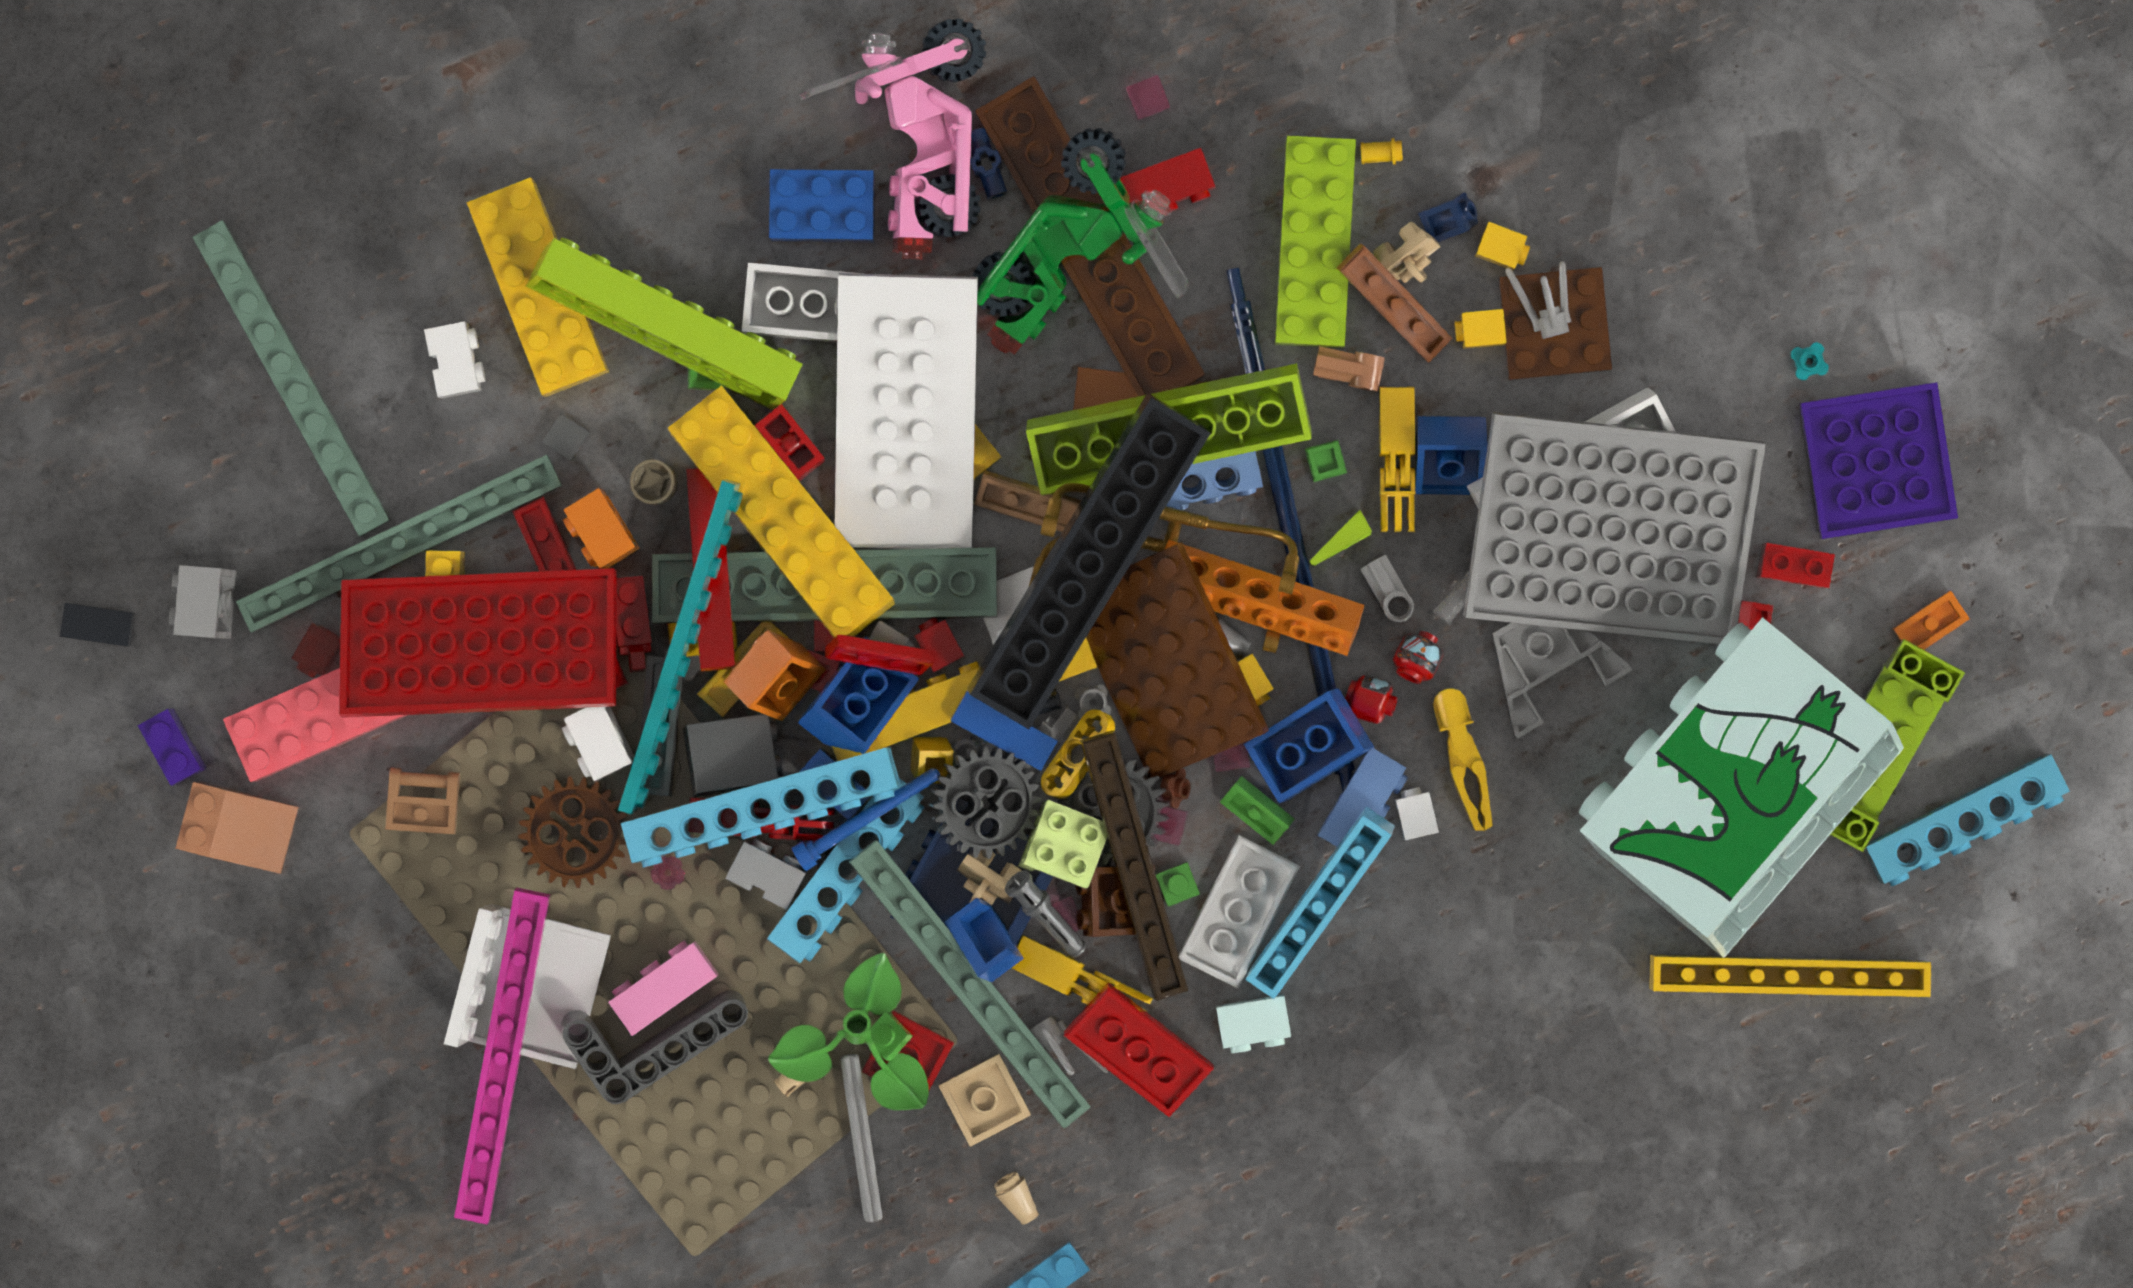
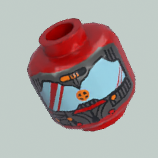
(1418, 657)
(1371, 699)

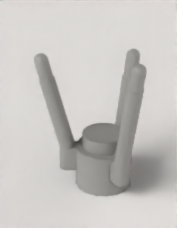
(1552, 320)
(1049, 1036)

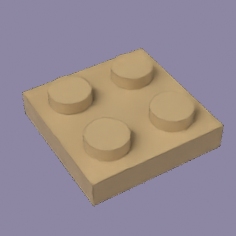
(984, 1100)

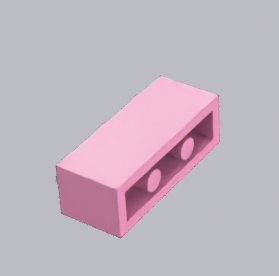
(662, 986)

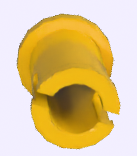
(1381, 151)

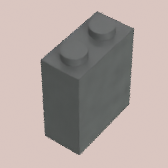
(731, 754)

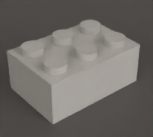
(203, 602)

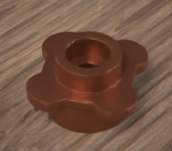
(1176, 788)

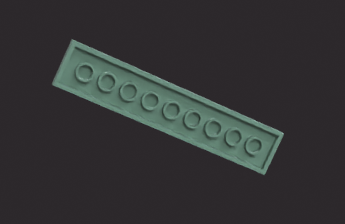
(920, 581)

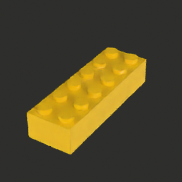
(554, 337)

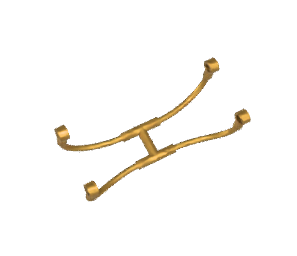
(1176, 519)

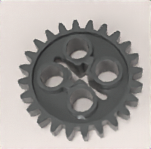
(1145, 798)
(1007, 823)

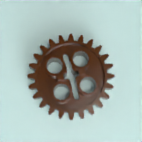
(553, 856)

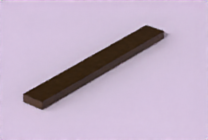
(1134, 865)

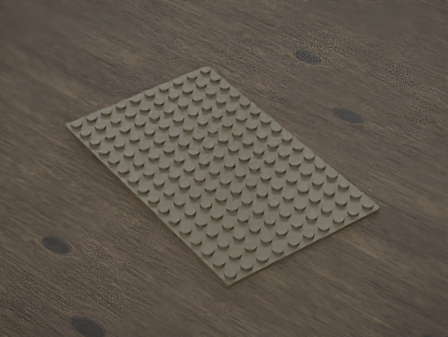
(717, 1128)

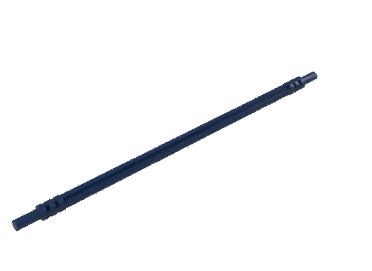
(1281, 487)

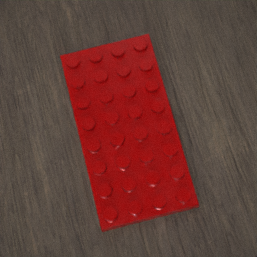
(478, 643)

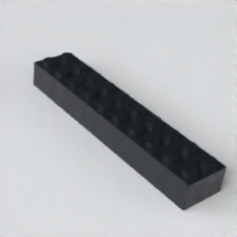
(1088, 561)

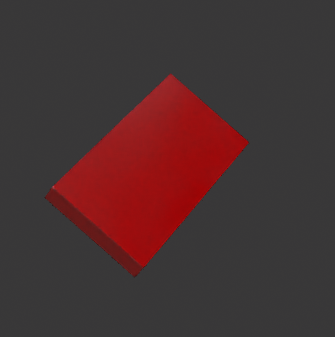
(1138, 1049)

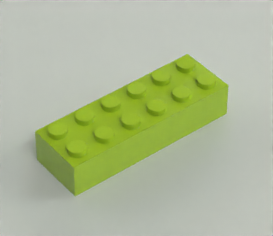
(1314, 241)

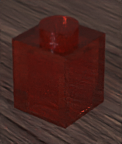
(317, 650)

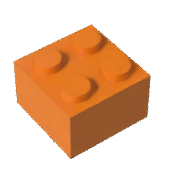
(600, 529)
(774, 675)

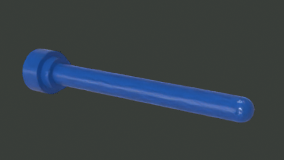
(810, 852)

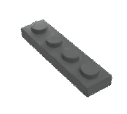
(662, 781)

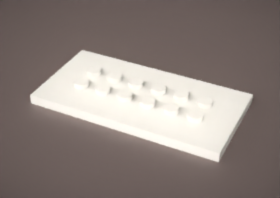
(905, 410)

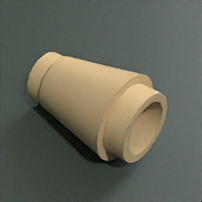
(1016, 1196)

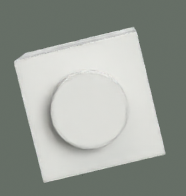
(1416, 814)

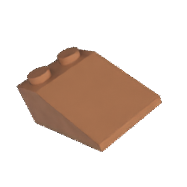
(236, 827)

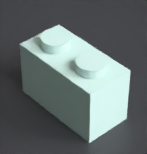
(1253, 1022)

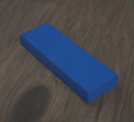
(987, 723)

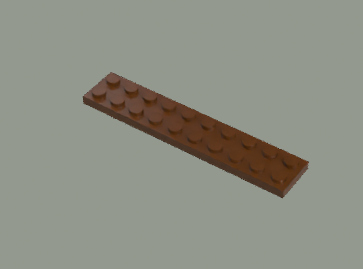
(1115, 292)

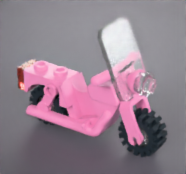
(933, 121)

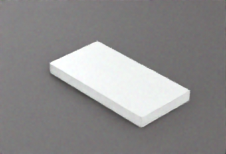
(1238, 911)

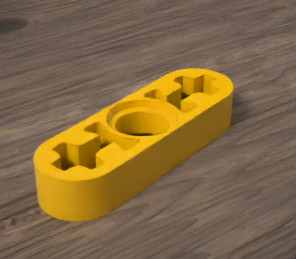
(1063, 757)

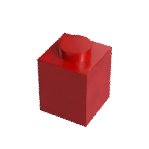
(939, 638)

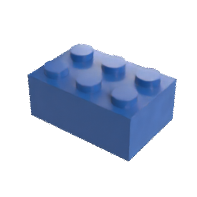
(822, 205)
(1309, 745)

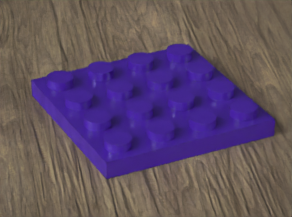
(1878, 460)

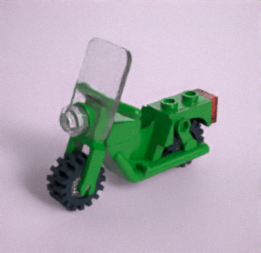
(1072, 227)

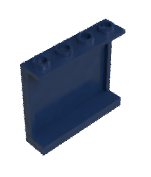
(942, 884)

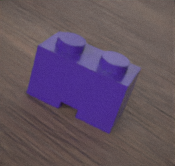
(172, 747)

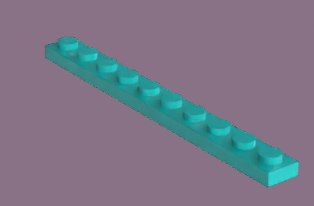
(676, 661)

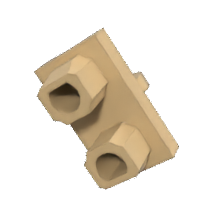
(1409, 258)
(984, 881)

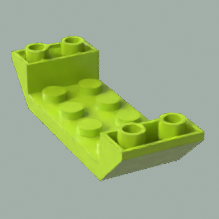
(1910, 696)

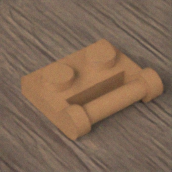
(422, 813)

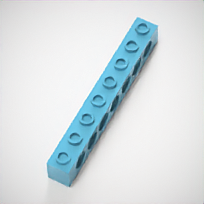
(641, 832)

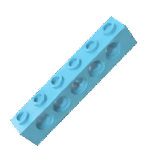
(2049, 791)
(1320, 902)
(786, 934)

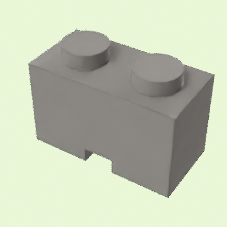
(762, 869)

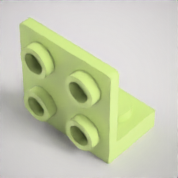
(1064, 844)

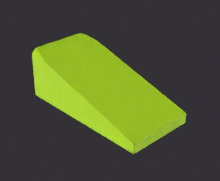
(1351, 533)

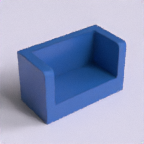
(984, 940)

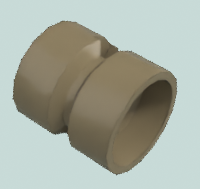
(653, 482)

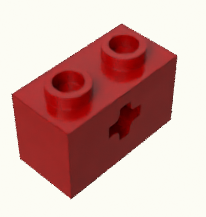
(790, 442)
(1795, 565)

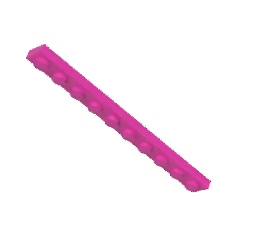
(502, 1055)

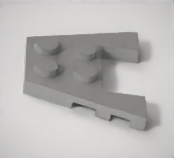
(1536, 653)

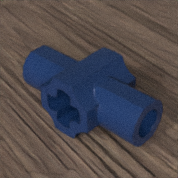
(991, 179)

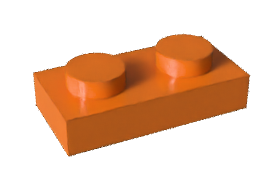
(1932, 621)

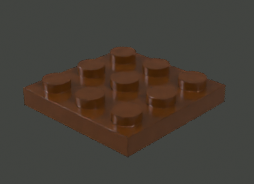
(1577, 351)

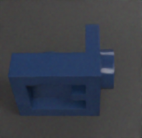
(1449, 217)

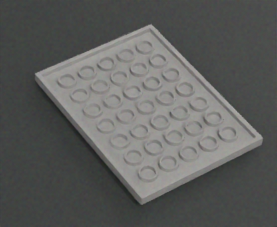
(1613, 528)

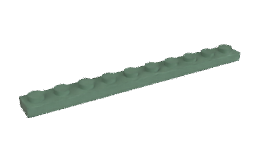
(291, 378)
(399, 543)
(975, 994)

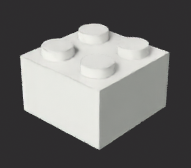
(598, 741)

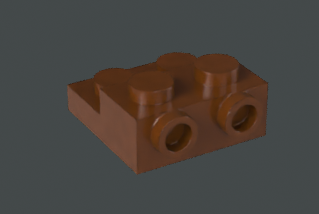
(1104, 905)

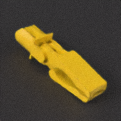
(1397, 440)
(1453, 715)
(1063, 972)

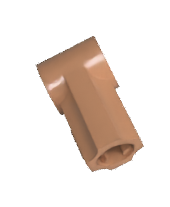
(1357, 369)

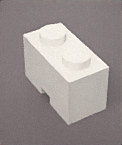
(456, 360)

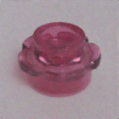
(677, 873)

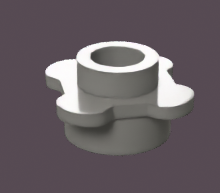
(1099, 694)

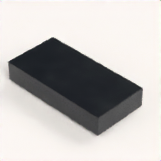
(97, 624)

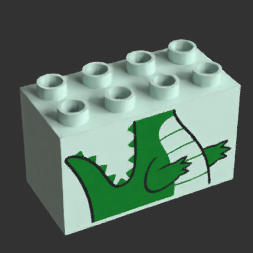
(1740, 784)

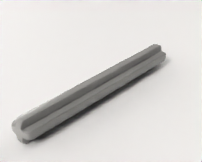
(861, 1137)

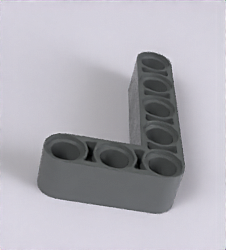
(653, 1049)

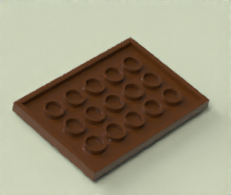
(1172, 666)

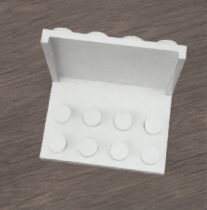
(564, 982)

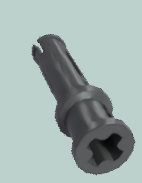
(1037, 904)

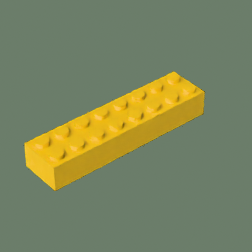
(782, 515)

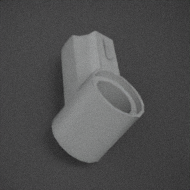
(1387, 586)

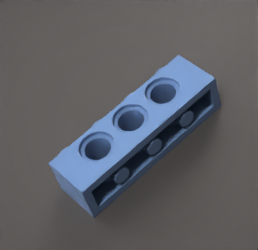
(1209, 490)

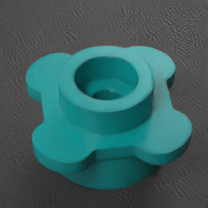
(1815, 353)

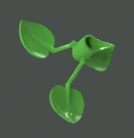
(870, 988)

